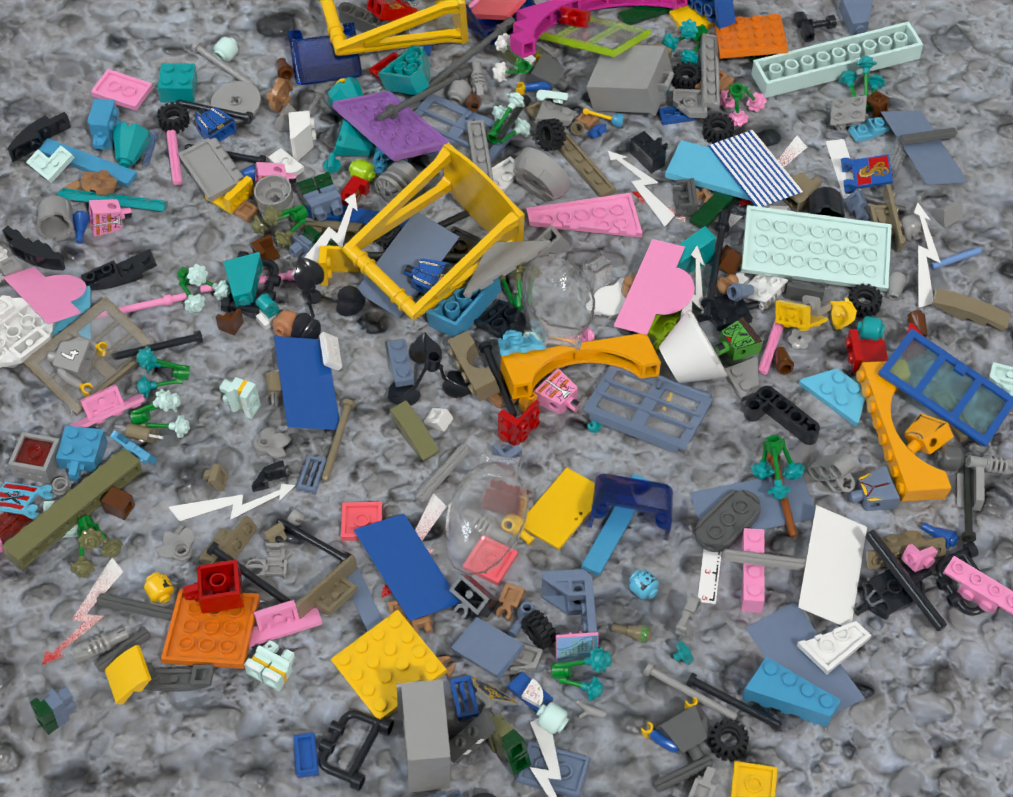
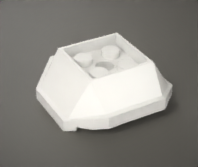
(21, 331)

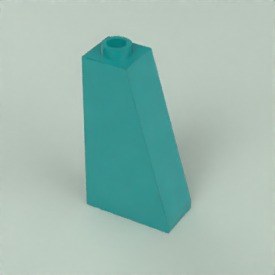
(706, 244)

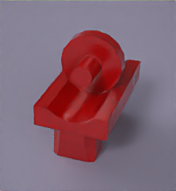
(574, 17)

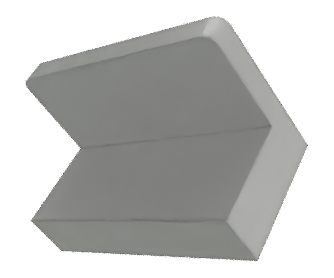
(977, 489)

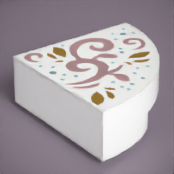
(533, 694)

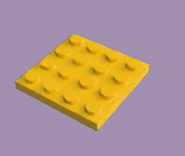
(382, 659)

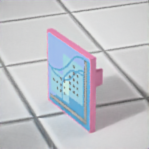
(575, 646)

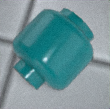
(871, 328)

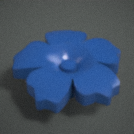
(597, 130)

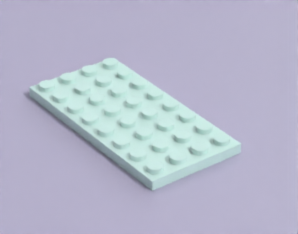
(816, 248)

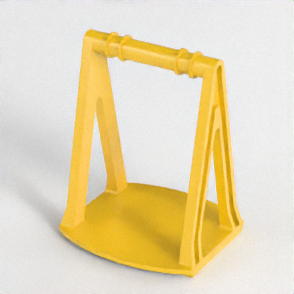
(381, 37)
(474, 192)

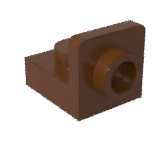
(879, 102)

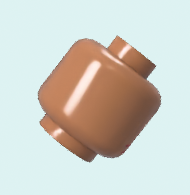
(284, 322)

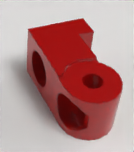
(355, 185)

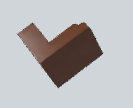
(265, 248)
(730, 260)
(230, 322)
(118, 503)

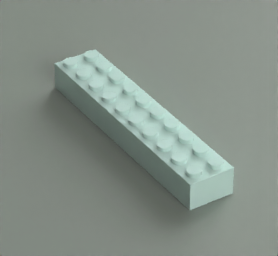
(830, 59)

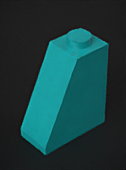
(244, 277)

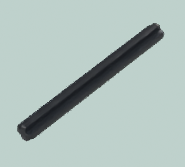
(906, 580)

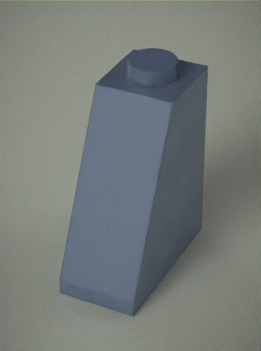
(856, 15)

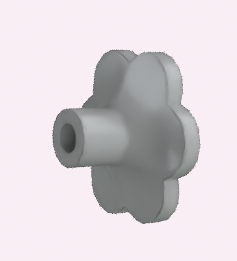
(799, 342)

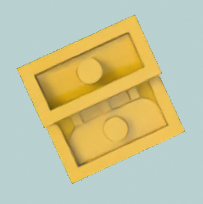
(128, 674)

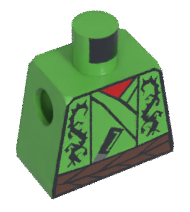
(738, 340)

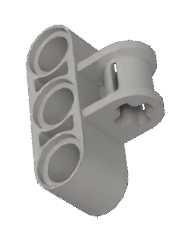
(834, 470)

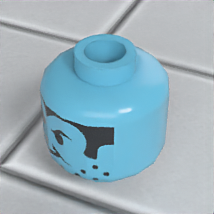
(644, 584)

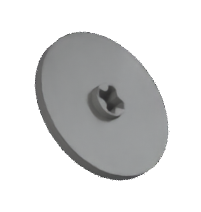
(240, 91)

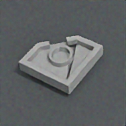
(689, 102)

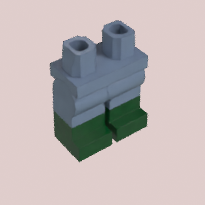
(320, 196)

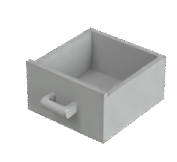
(631, 80)
(426, 734)

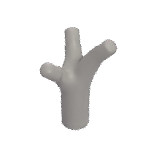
(590, 710)

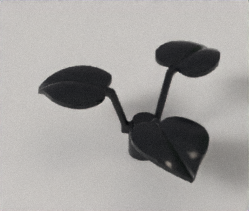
(306, 277)
(428, 351)

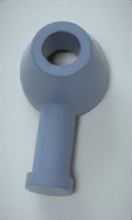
(521, 613)

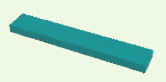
(126, 201)

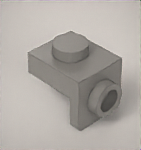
(818, 307)

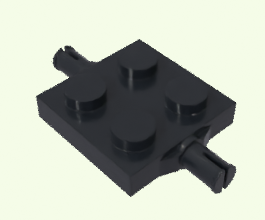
(729, 311)

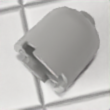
(55, 218)

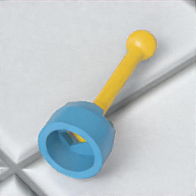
(616, 119)

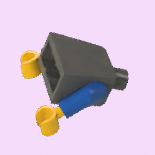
(543, 76)
(681, 731)

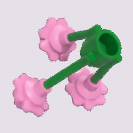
(733, 95)

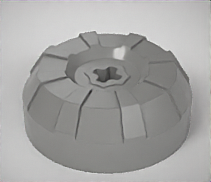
(541, 175)

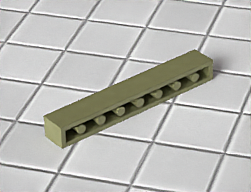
(65, 513)

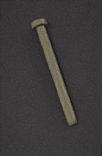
(347, 405)

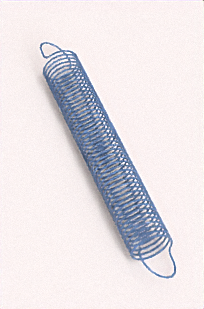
(150, 149)

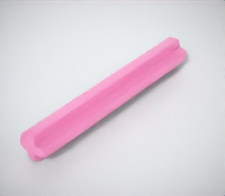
(174, 158)
(770, 348)

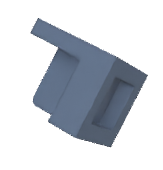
(507, 451)

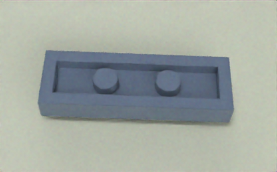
(400, 362)

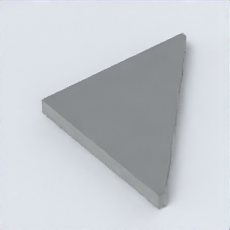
(502, 260)

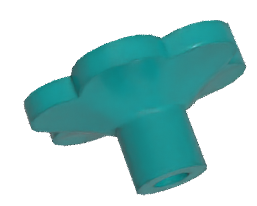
(683, 653)

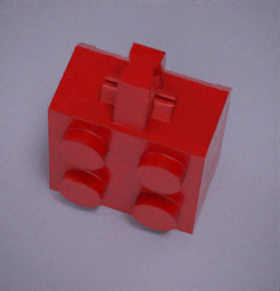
(217, 587)

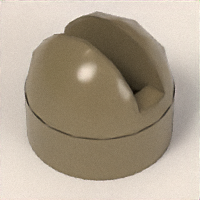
(574, 127)

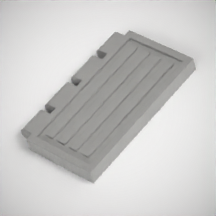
(211, 168)

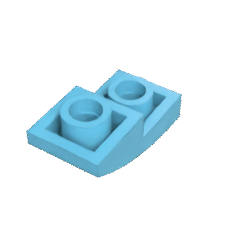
(872, 128)

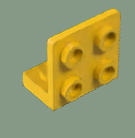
(233, 198)
(334, 260)
(796, 315)

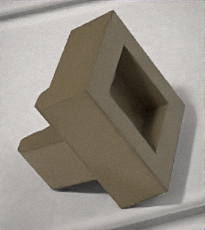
(216, 477)
(276, 530)

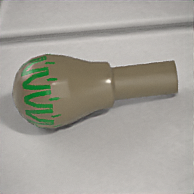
(640, 633)

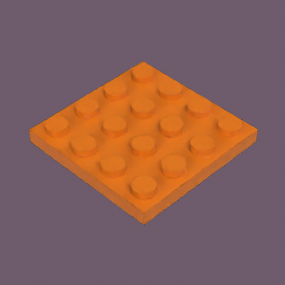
(752, 37)
(212, 637)

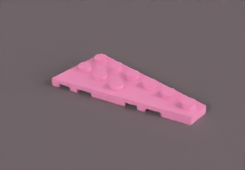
(596, 215)

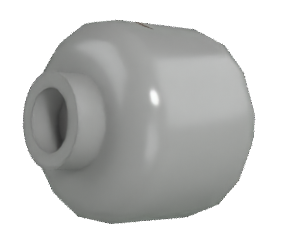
(459, 91)
(912, 228)

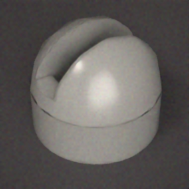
(295, 516)

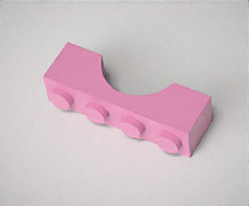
(753, 575)

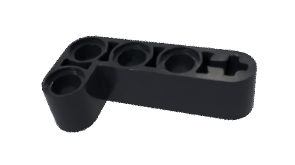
(770, 401)

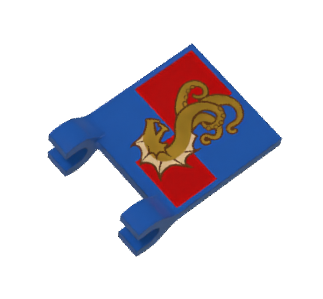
(867, 172)

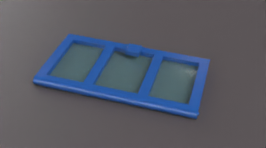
(947, 387)

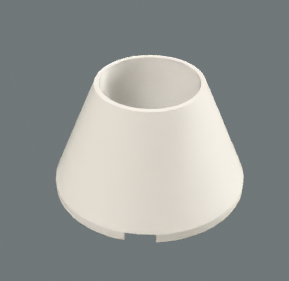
(690, 352)

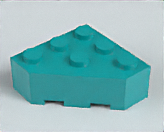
(407, 72)

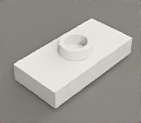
(290, 163)
(330, 351)

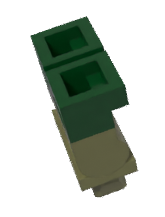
(509, 745)

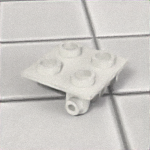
(767, 289)

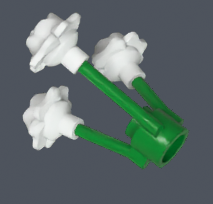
(521, 65)

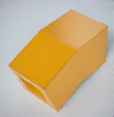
(525, 402)

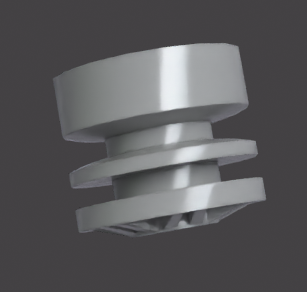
(395, 179)
(274, 191)

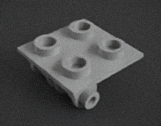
(848, 111)

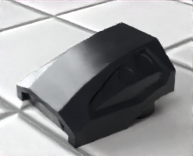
(501, 318)

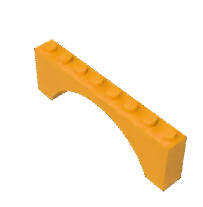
(627, 352)
(912, 476)

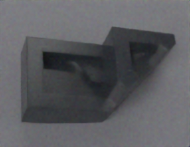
(269, 473)

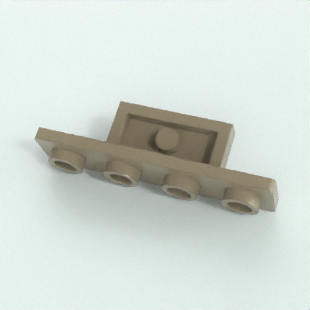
(889, 215)
(231, 541)
(898, 543)
(331, 591)

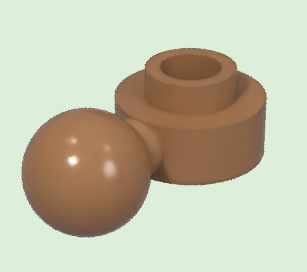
(724, 282)

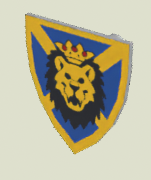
(490, 695)

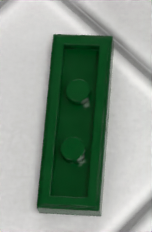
(641, 13)
(711, 209)

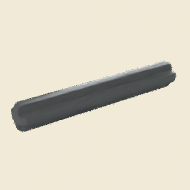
(927, 136)
(135, 606)

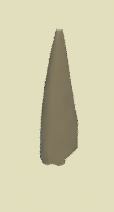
(352, 229)

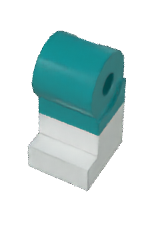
(268, 311)

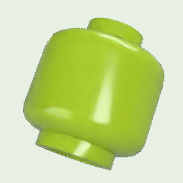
(362, 169)

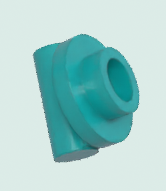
(332, 165)

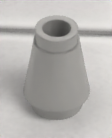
(896, 285)

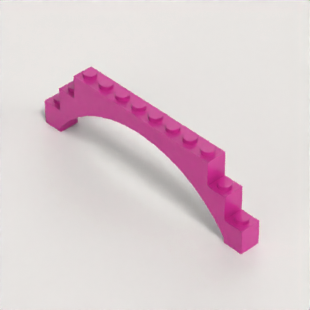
(540, 17)

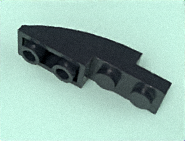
(33, 135)
(34, 252)
(125, 272)

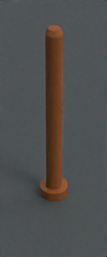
(785, 503)

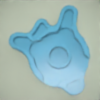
(515, 342)

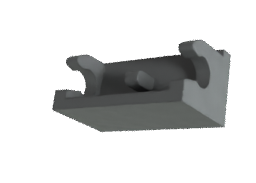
(685, 198)
(796, 291)

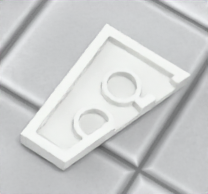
(834, 647)

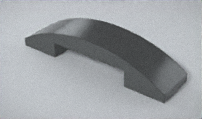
(180, 679)

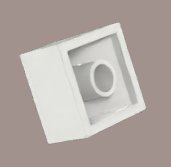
(301, 133)

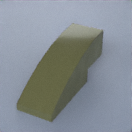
(414, 431)

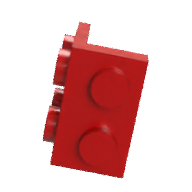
(864, 350)
(515, 429)

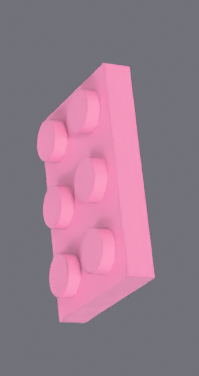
(124, 89)

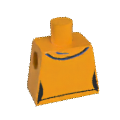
(927, 434)

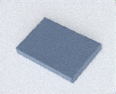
(488, 647)
(572, 770)

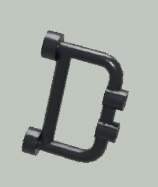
(273, 280)
(945, 582)
(337, 729)

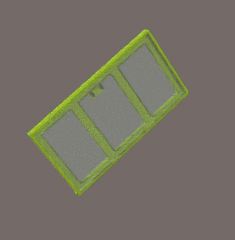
(599, 37)

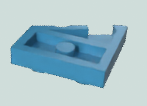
(143, 455)

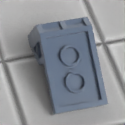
(565, 586)

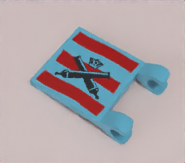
(19, 498)

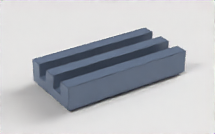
(307, 488)

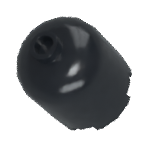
(826, 202)

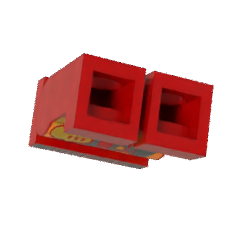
(390, 9)

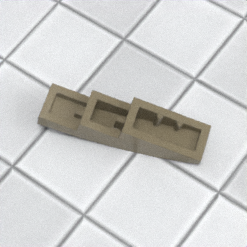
(972, 308)

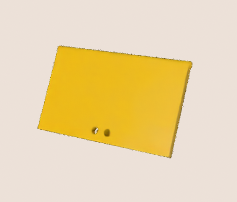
(559, 509)

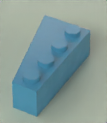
(458, 312)
(790, 693)

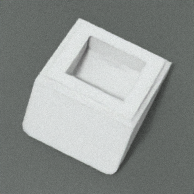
(439, 419)

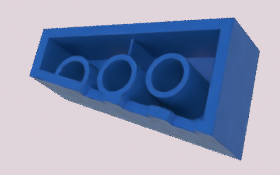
(715, 10)

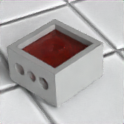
(35, 457)

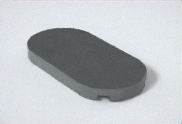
(727, 520)

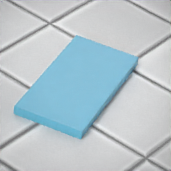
(706, 169)

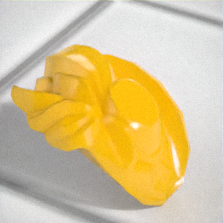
(842, 313)

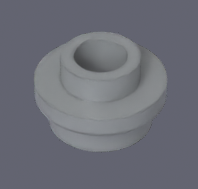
(61, 482)

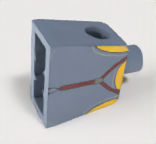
(875, 491)

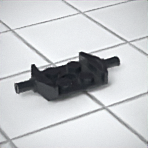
(882, 600)

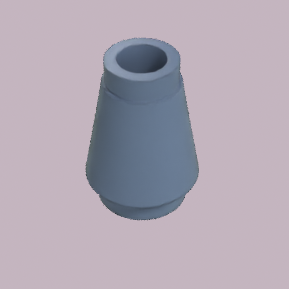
(739, 291)

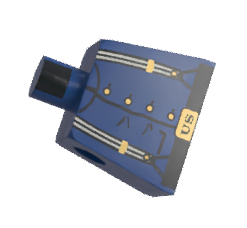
(215, 124)
(426, 274)

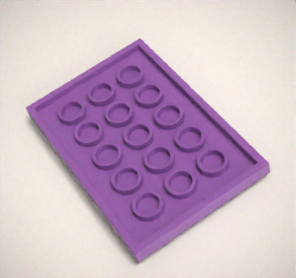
(397, 138)

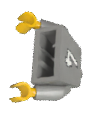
(75, 359)

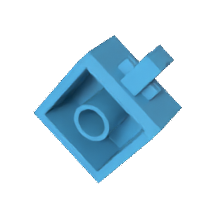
(101, 122)
(81, 450)

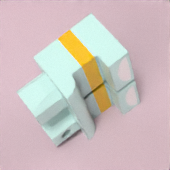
(241, 395)
(269, 666)

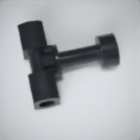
(808, 26)

